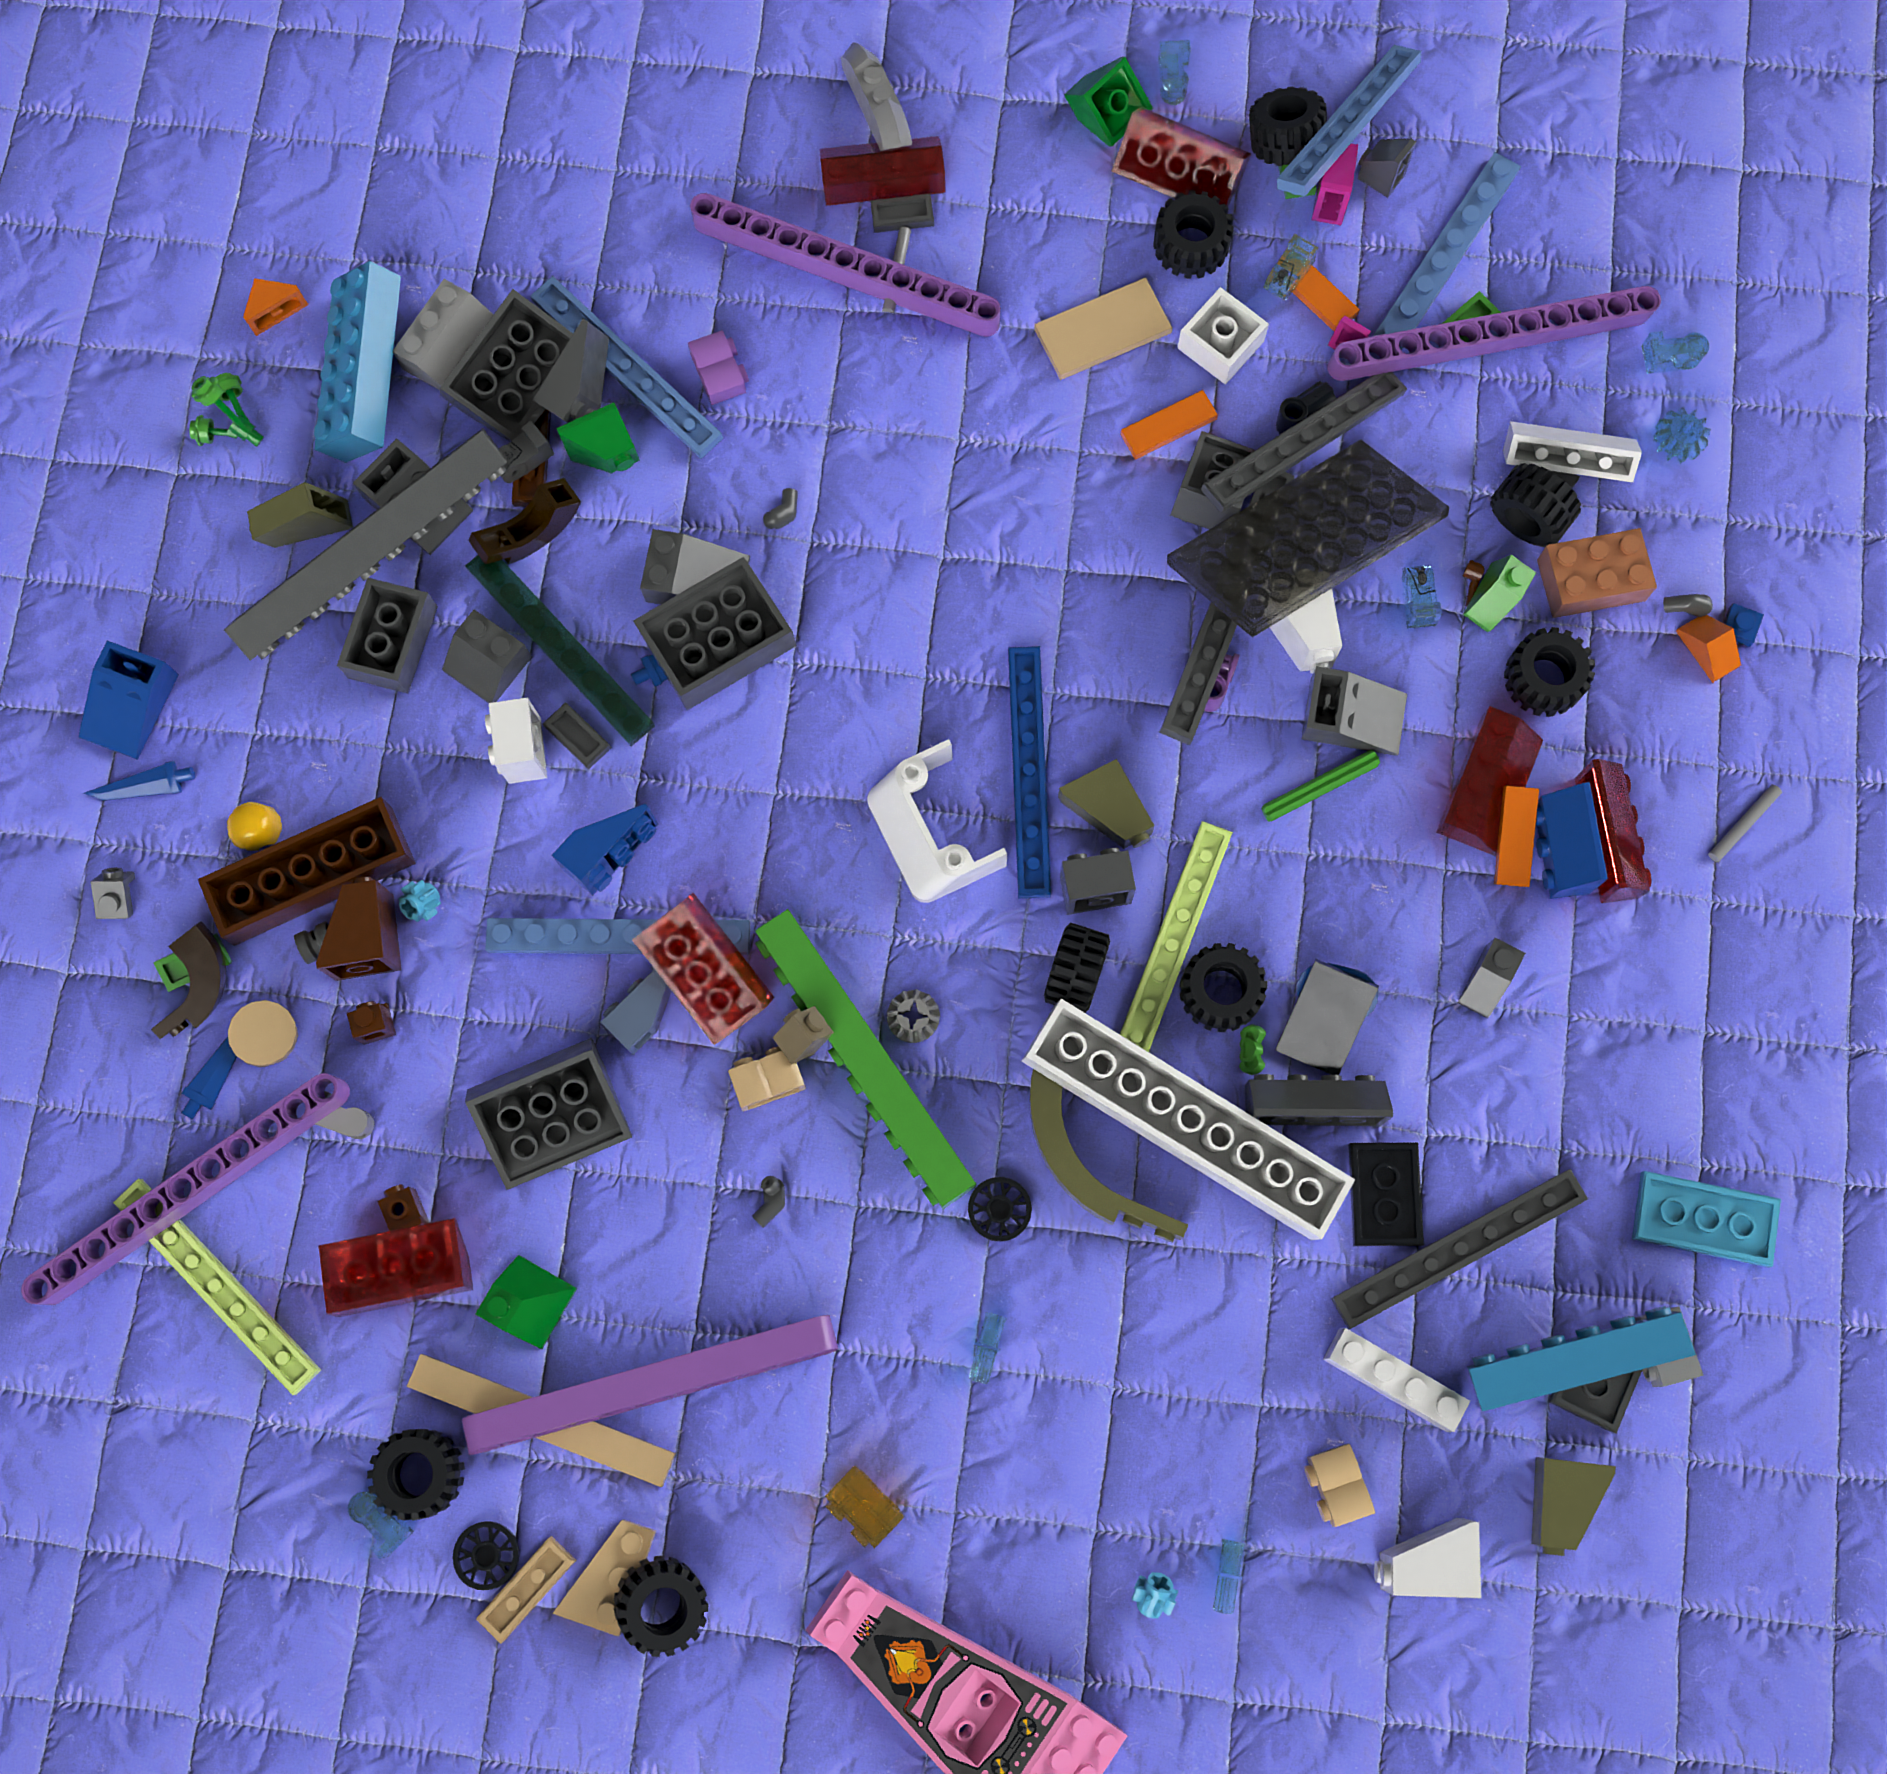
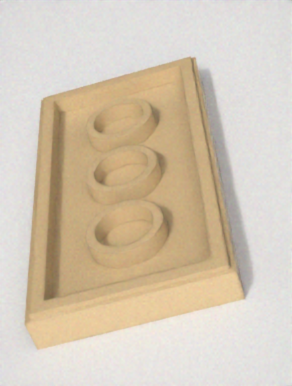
(1103, 328)

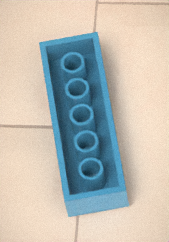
(357, 362)
(1582, 1359)

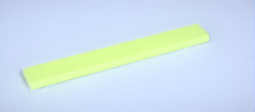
(1175, 935)
(228, 1298)

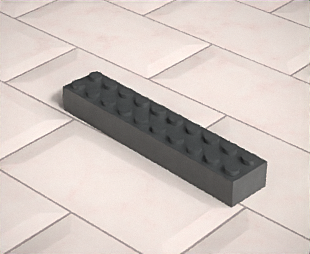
(366, 544)

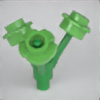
(213, 390)

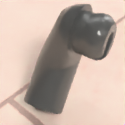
(783, 513)
(1693, 604)
(773, 1200)

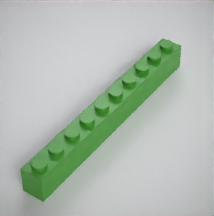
(866, 1061)

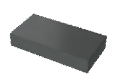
(903, 211)
(577, 736)

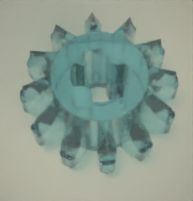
(1681, 435)

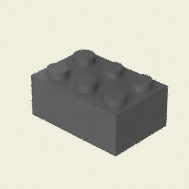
(387, 635)

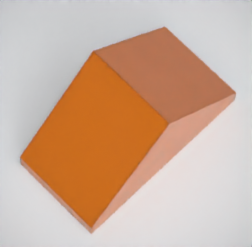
(271, 303)
(1711, 645)

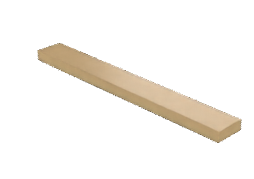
(587, 1440)

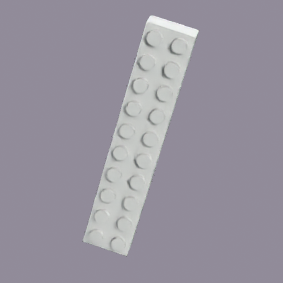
(1188, 1120)

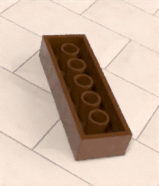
(305, 871)

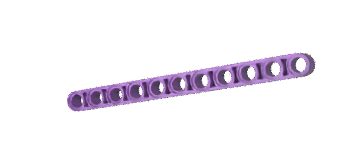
(854, 275)
(1505, 324)
(171, 1191)
(649, 1384)

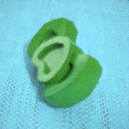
(1252, 1049)

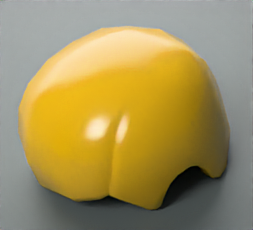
(253, 826)

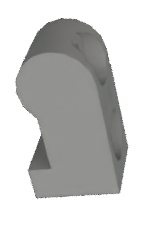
(349, 1122)

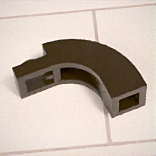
(531, 529)
(207, 975)

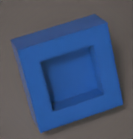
(1745, 623)

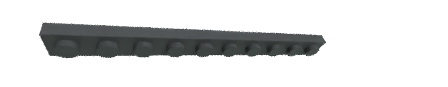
(1205, 658)

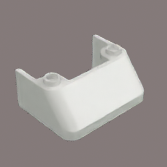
(925, 869)

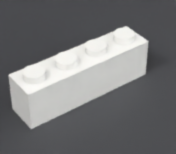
(1572, 451)
(1396, 1380)

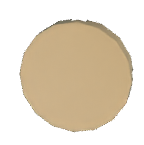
(262, 1033)

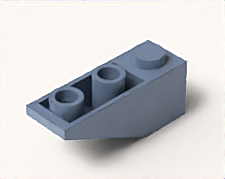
(638, 1014)

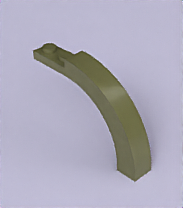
(1074, 1177)

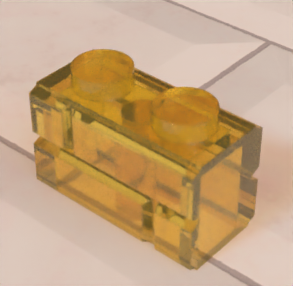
(864, 1507)

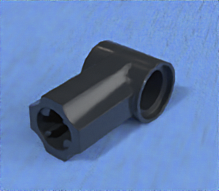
(1303, 405)

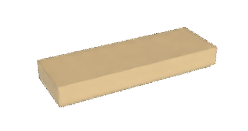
(526, 1589)

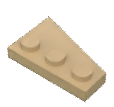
(592, 1595)

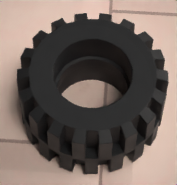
(1285, 123)
(1199, 213)
(1535, 505)
(1562, 651)
(1231, 961)
(1077, 966)
(387, 1469)
(675, 1631)

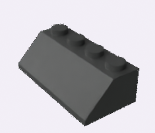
(1318, 1101)

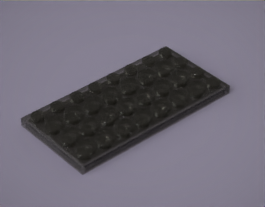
(1307, 537)

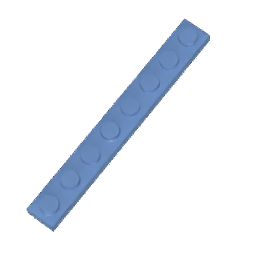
(1348, 120)
(1450, 246)
(633, 372)
(585, 935)

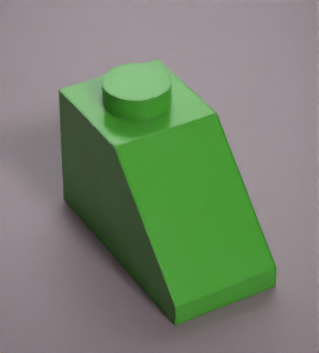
(1499, 592)

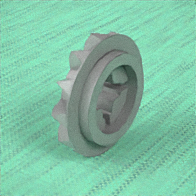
(923, 1027)

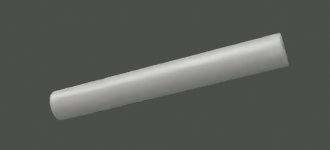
(899, 257)
(1745, 823)

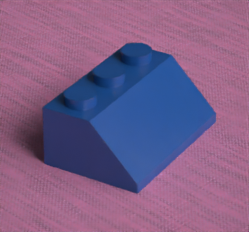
(1570, 842)

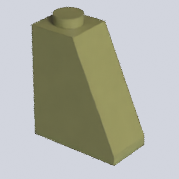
(299, 516)
(1109, 805)
(1566, 1501)

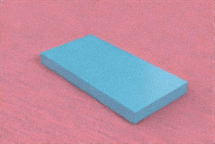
(1706, 1219)

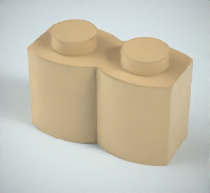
(765, 1079)
(1339, 1485)

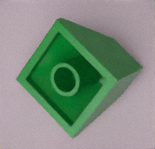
(1107, 99)
(599, 440)
(526, 1301)

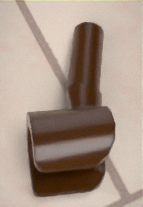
(1474, 572)

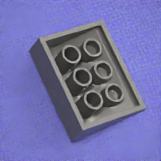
(507, 367)
(715, 633)
(548, 1113)

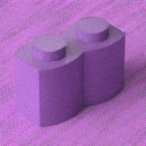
(717, 368)

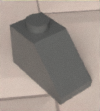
(1386, 164)
(1491, 977)

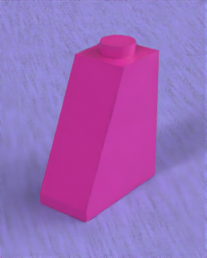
(1336, 188)

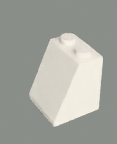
(1311, 634)
(1434, 1563)

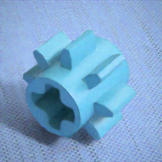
(419, 901)
(1154, 1595)

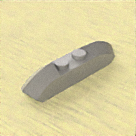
(876, 98)

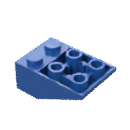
(125, 699)
(600, 848)

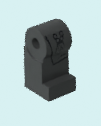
(525, 453)

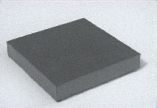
(1599, 1401)

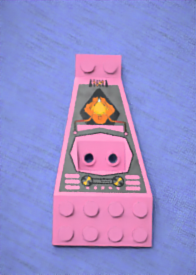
(935, 1686)

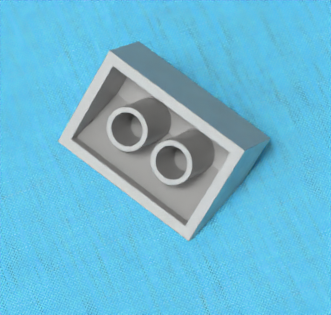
(441, 334)

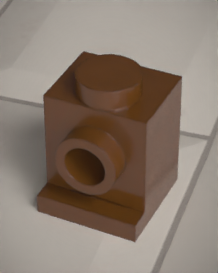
(371, 1022)
(413, 1210)

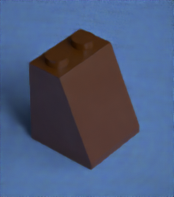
(361, 933)

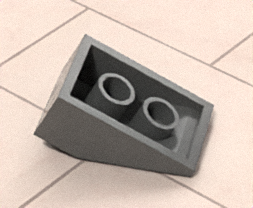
(578, 375)
(1209, 459)
(679, 563)

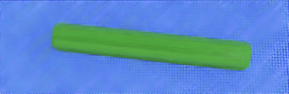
(1320, 785)

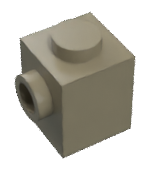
(802, 1034)

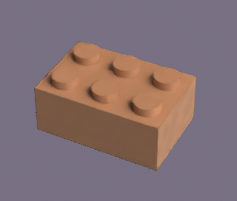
(1596, 573)

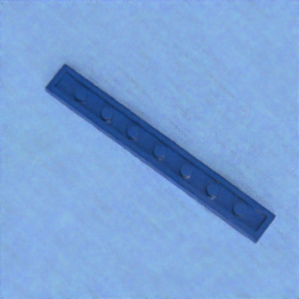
(1029, 772)

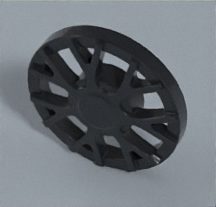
(999, 1209)
(486, 1555)

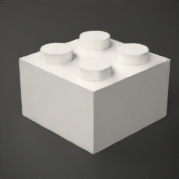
(1222, 335)
(516, 740)

